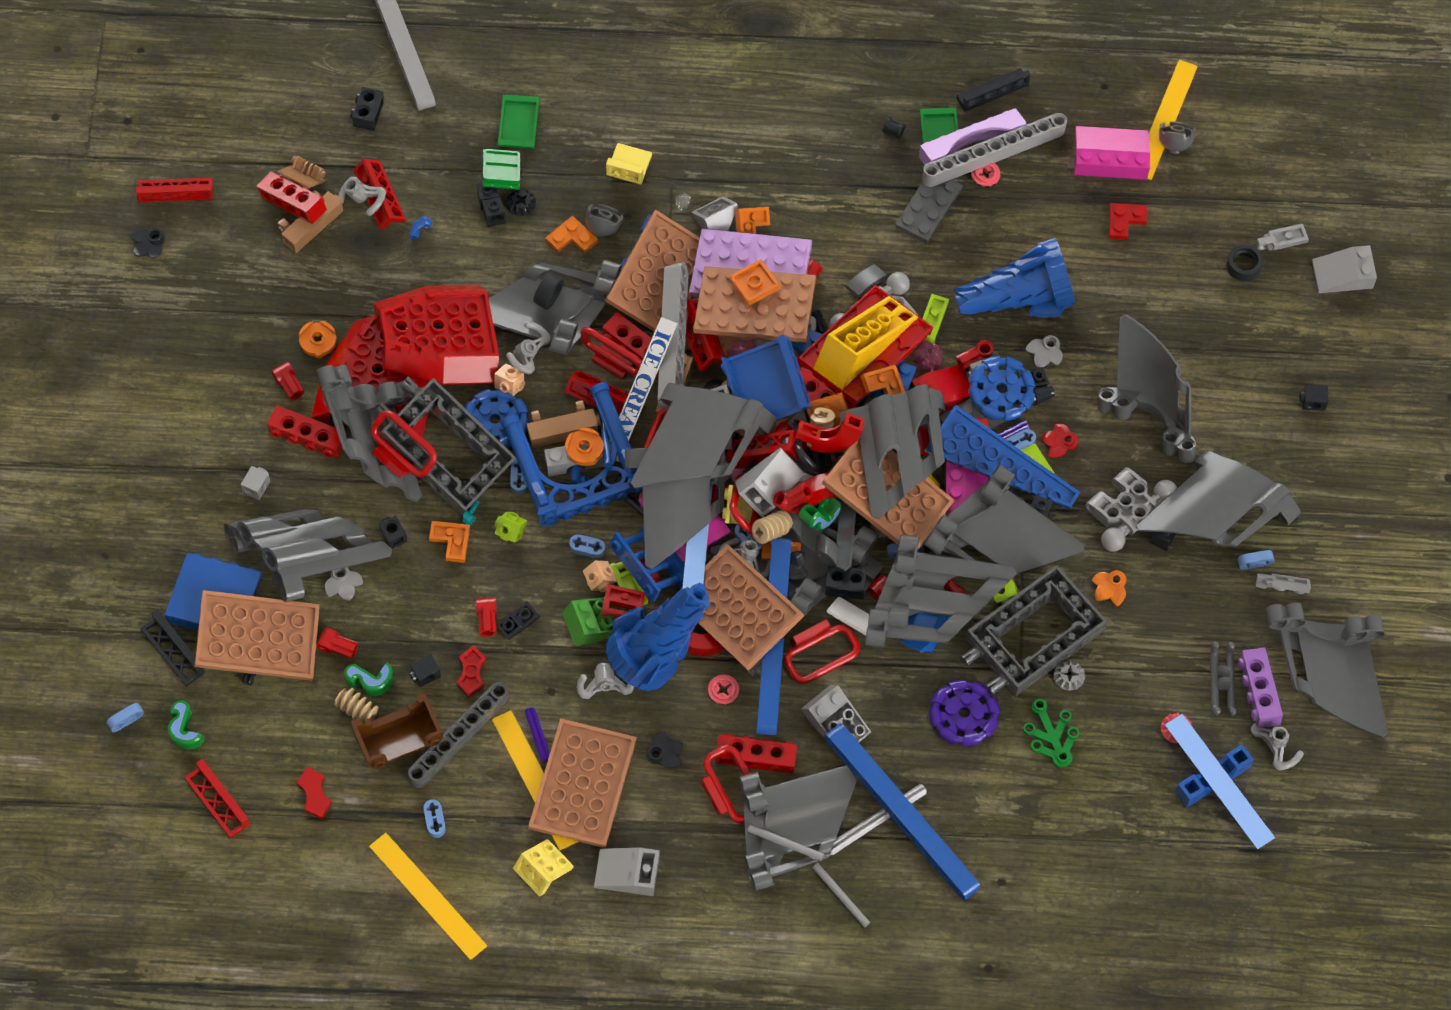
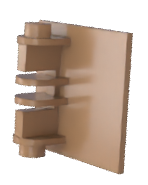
(303, 172)

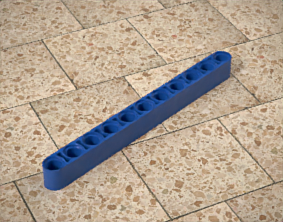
(773, 658)
(902, 812)

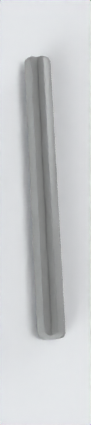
(873, 821)

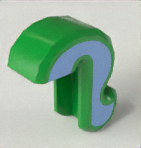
(822, 516)
(369, 683)
(178, 727)

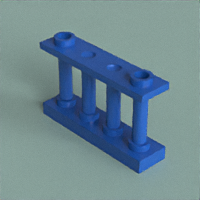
(672, 564)

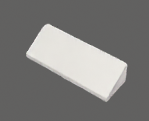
(849, 614)

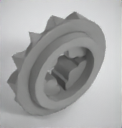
(1063, 681)

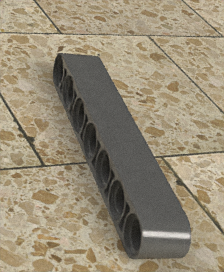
(456, 743)

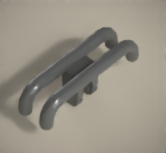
(1222, 679)

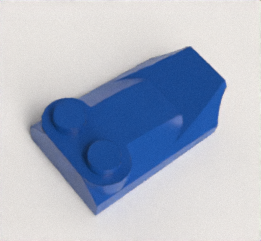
(924, 620)

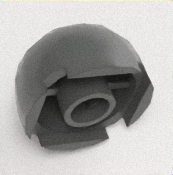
(1176, 136)
(603, 220)

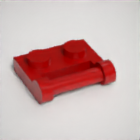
(621, 598)

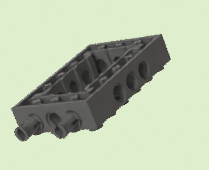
(465, 426)
(984, 635)

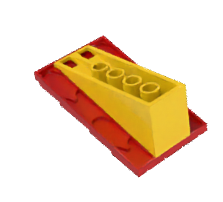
(865, 339)

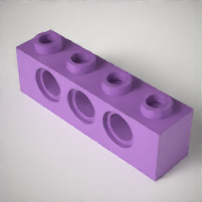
(1258, 660)

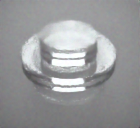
(683, 201)

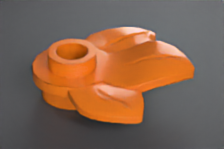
(1109, 589)

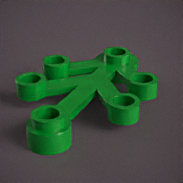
(1051, 736)

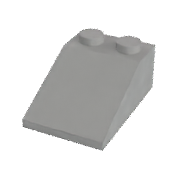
(1345, 270)

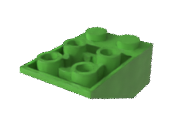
(586, 622)

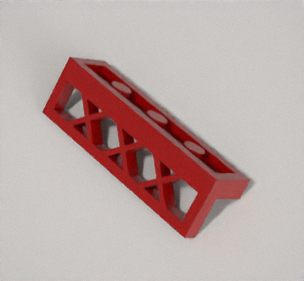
(370, 177)
(176, 190)
(708, 343)
(580, 384)
(761, 452)
(222, 793)

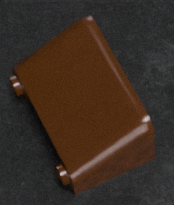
(397, 733)

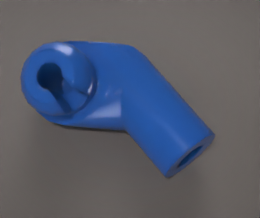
(417, 225)
(576, 477)

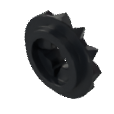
(520, 208)

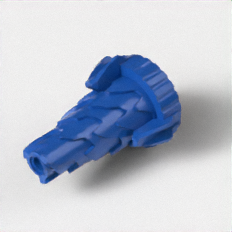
(1033, 280)
(648, 647)

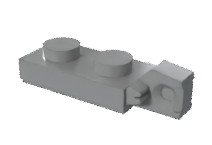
(1283, 238)
(1283, 583)

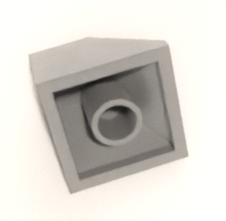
(716, 215)

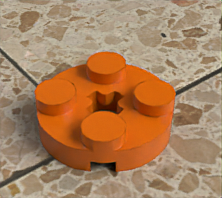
(317, 329)
(588, 456)

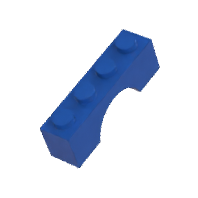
(1197, 787)

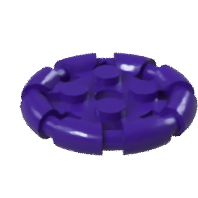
(967, 702)

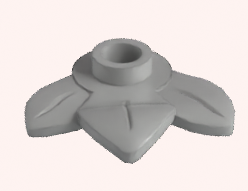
(1044, 353)
(343, 585)

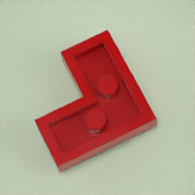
(1122, 215)

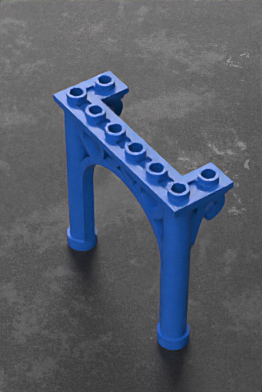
(546, 507)

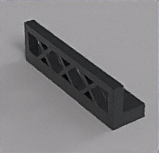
(993, 89)
(176, 641)

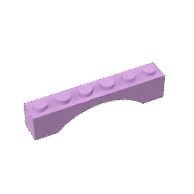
(976, 132)

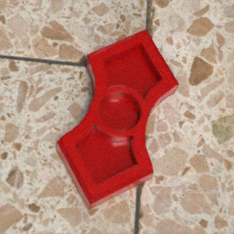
(470, 679)
(311, 784)

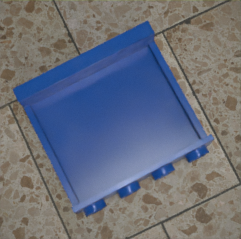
(769, 376)
(209, 575)

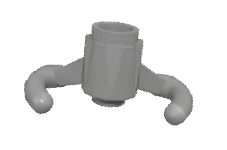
(360, 192)
(528, 349)
(748, 550)
(603, 681)
(1276, 741)

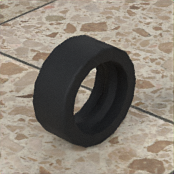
(1244, 275)
(548, 290)

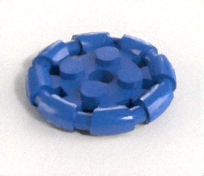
(1009, 381)
(497, 409)

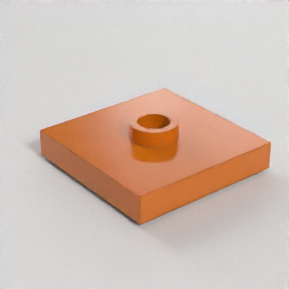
(754, 282)

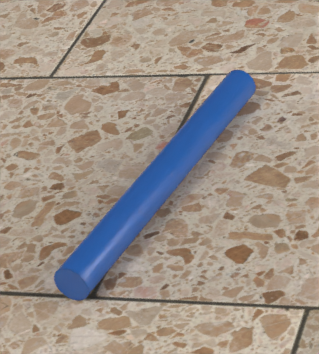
(607, 452)

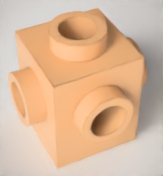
(509, 379)
(599, 575)

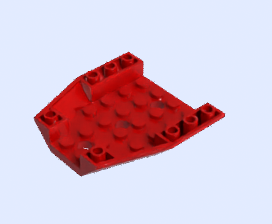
(362, 353)
(448, 354)

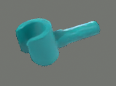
(468, 518)

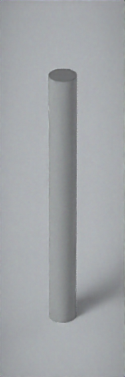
(785, 842)
(841, 895)

